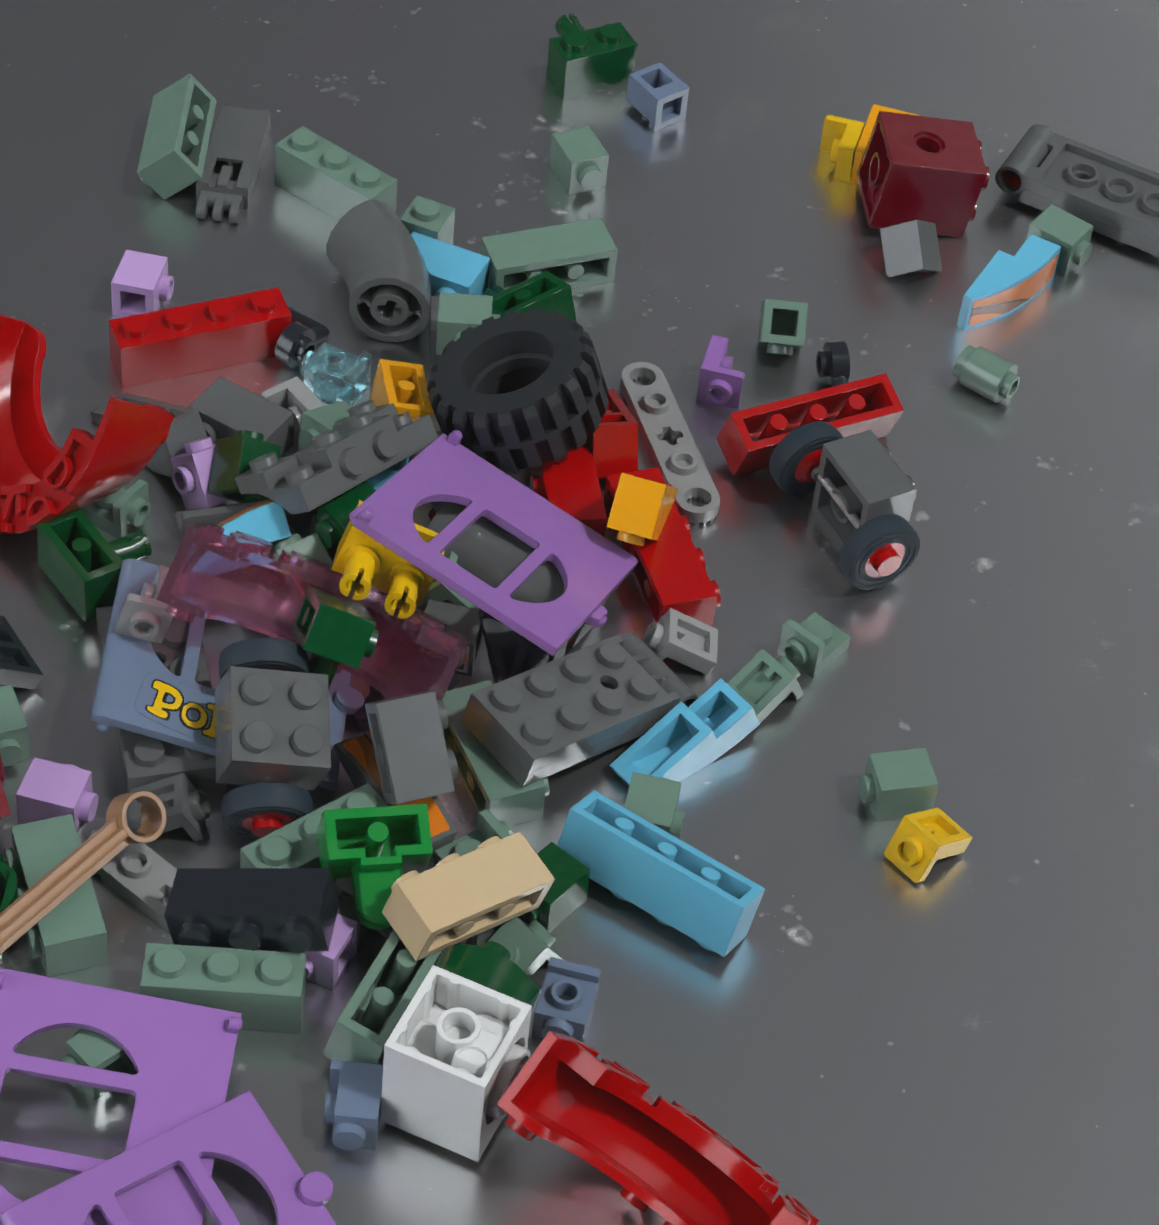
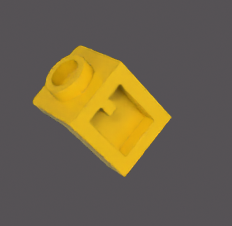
(841, 139)
(923, 840)

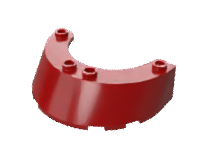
(35, 473)
(644, 1144)

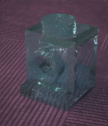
(337, 374)

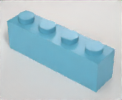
(661, 873)

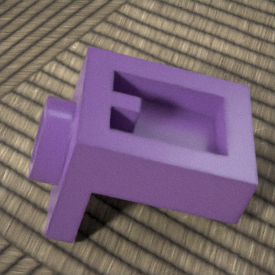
(717, 380)

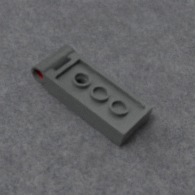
(1087, 183)
(574, 707)
(152, 759)

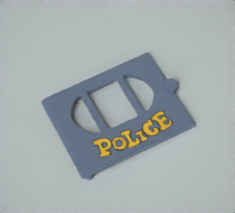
(148, 699)

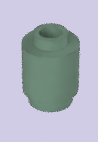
(987, 373)

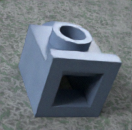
(658, 95)
(566, 1000)
(354, 1104)

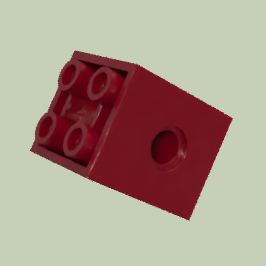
(922, 172)

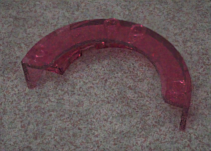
(253, 588)

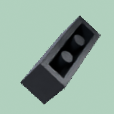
(253, 908)

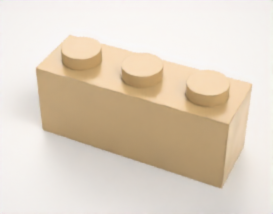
(467, 894)

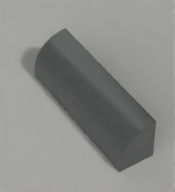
(495, 553)

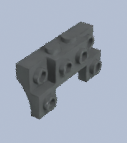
(339, 457)

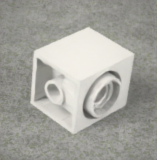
(453, 1062)

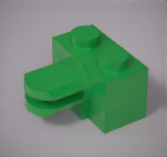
(374, 850)

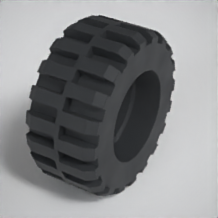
(520, 389)

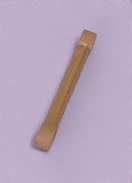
(82, 864)

